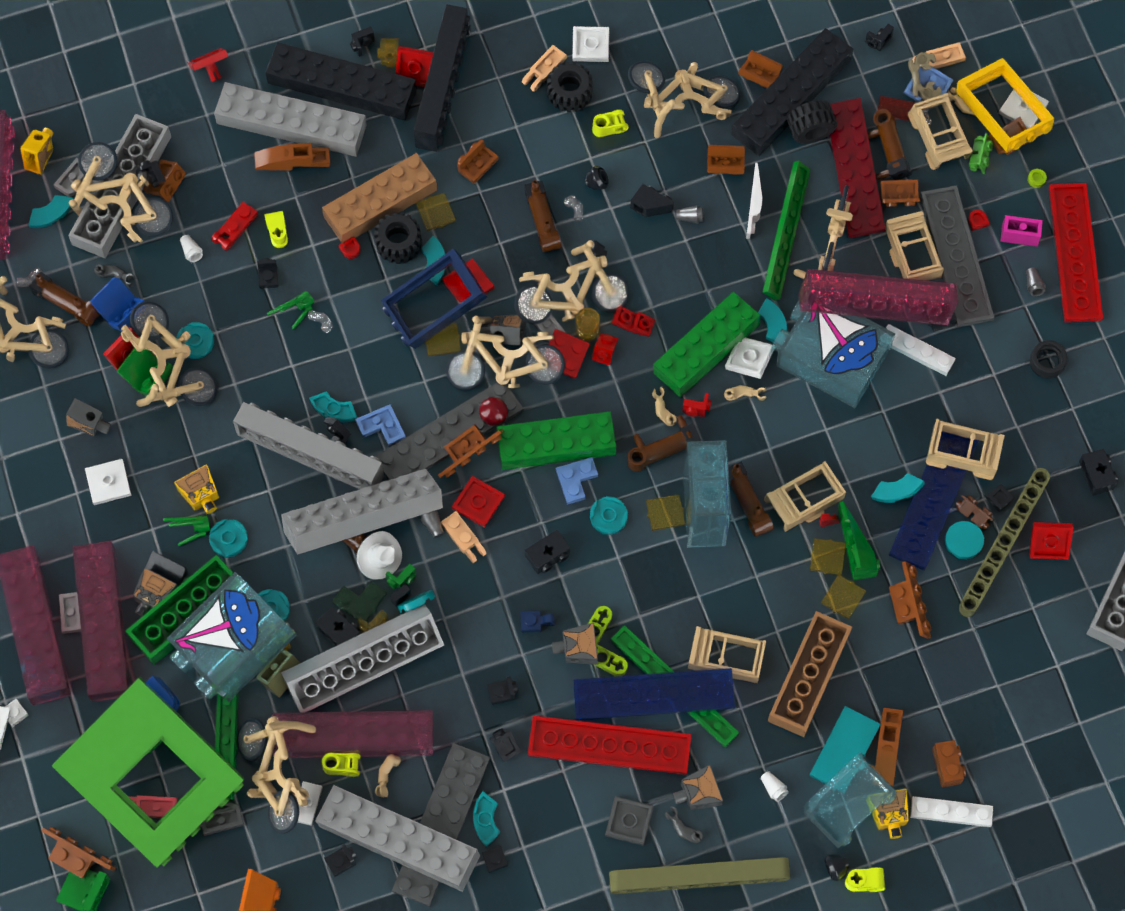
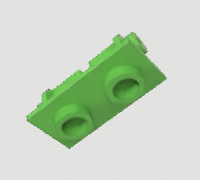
(982, 146)

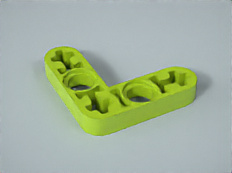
(616, 659)

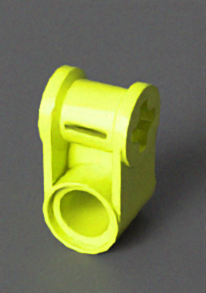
(612, 121)
(276, 227)
(343, 764)
(869, 880)

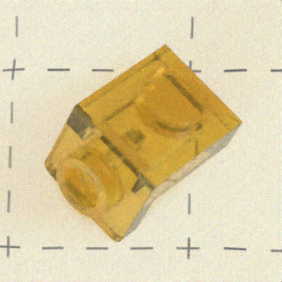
(380, 618)

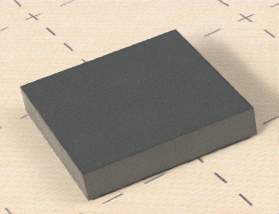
(629, 821)

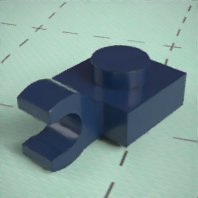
(532, 621)

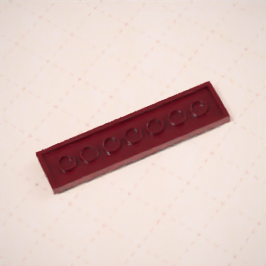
(856, 169)

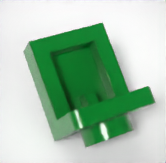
(406, 577)

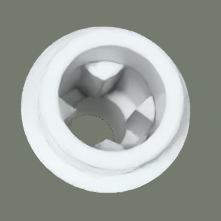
(191, 249)
(774, 787)

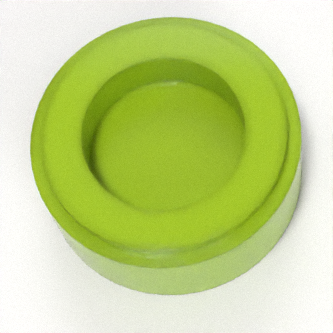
(1037, 178)

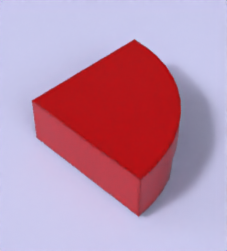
(826, 520)

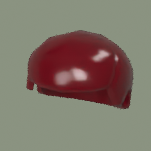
(493, 411)

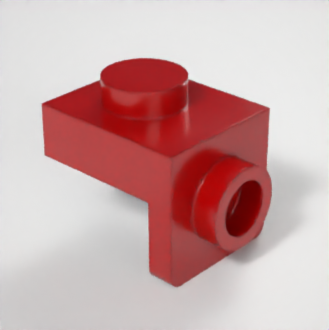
(604, 349)
(696, 408)

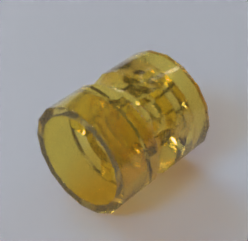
(587, 324)

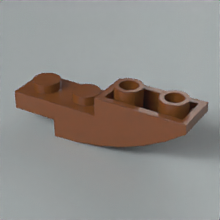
(291, 155)
(889, 743)

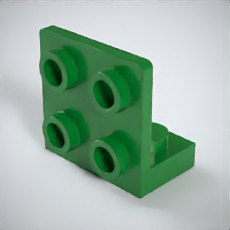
(137, 370)
(83, 893)

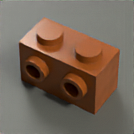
(948, 763)

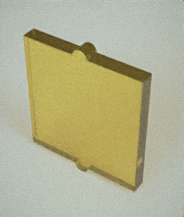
(435, 212)
(444, 341)
(665, 512)
(827, 556)
(843, 596)

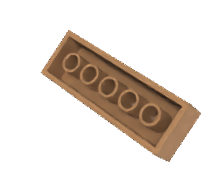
(379, 196)
(809, 674)

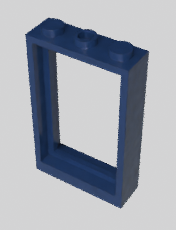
(477, 295)

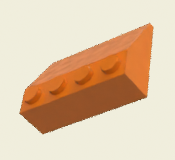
(259, 893)

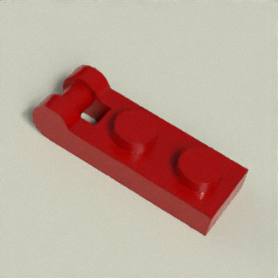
(235, 226)

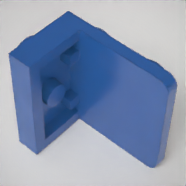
(115, 303)

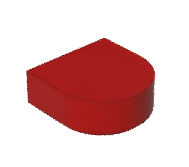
(977, 220)
(350, 248)

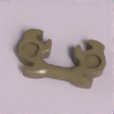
(922, 60)

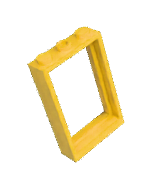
(989, 73)

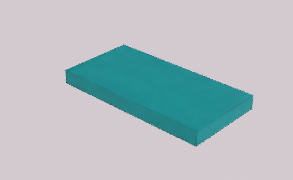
(850, 736)

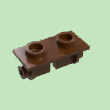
(981, 515)

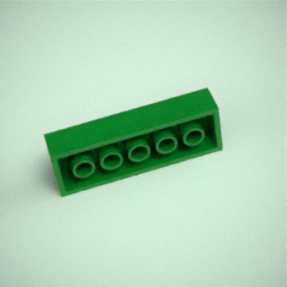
(706, 344)
(556, 440)
(163, 619)

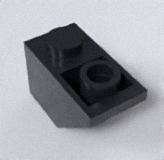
(650, 202)

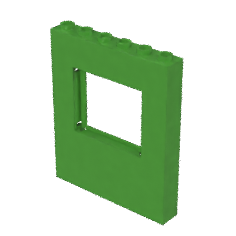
(116, 746)

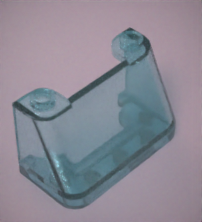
(848, 799)

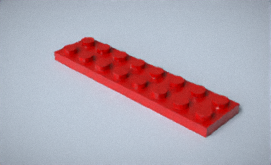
(1075, 252)
(609, 745)

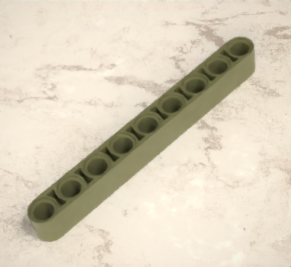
(1000, 549)
(699, 875)

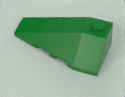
(860, 554)

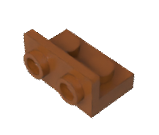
(173, 176)

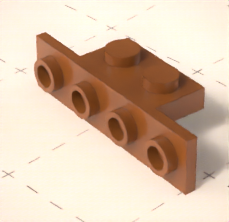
(466, 445)
(908, 601)
(73, 857)

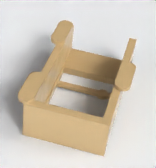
(938, 154)
(904, 225)
(990, 455)
(788, 510)
(702, 647)

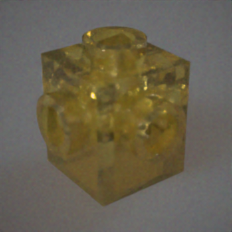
(388, 51)

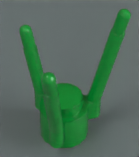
(302, 301)
(199, 523)

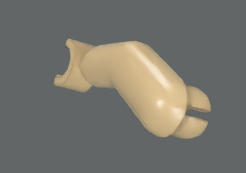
(959, 102)
(740, 390)
(668, 418)
(390, 761)

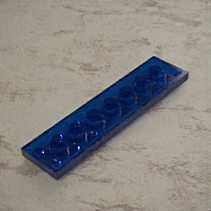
(931, 505)
(654, 694)

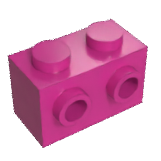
(1021, 230)

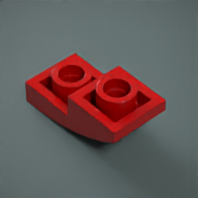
(633, 322)

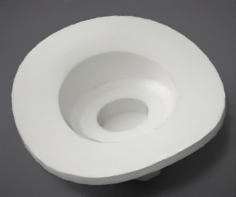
(378, 555)

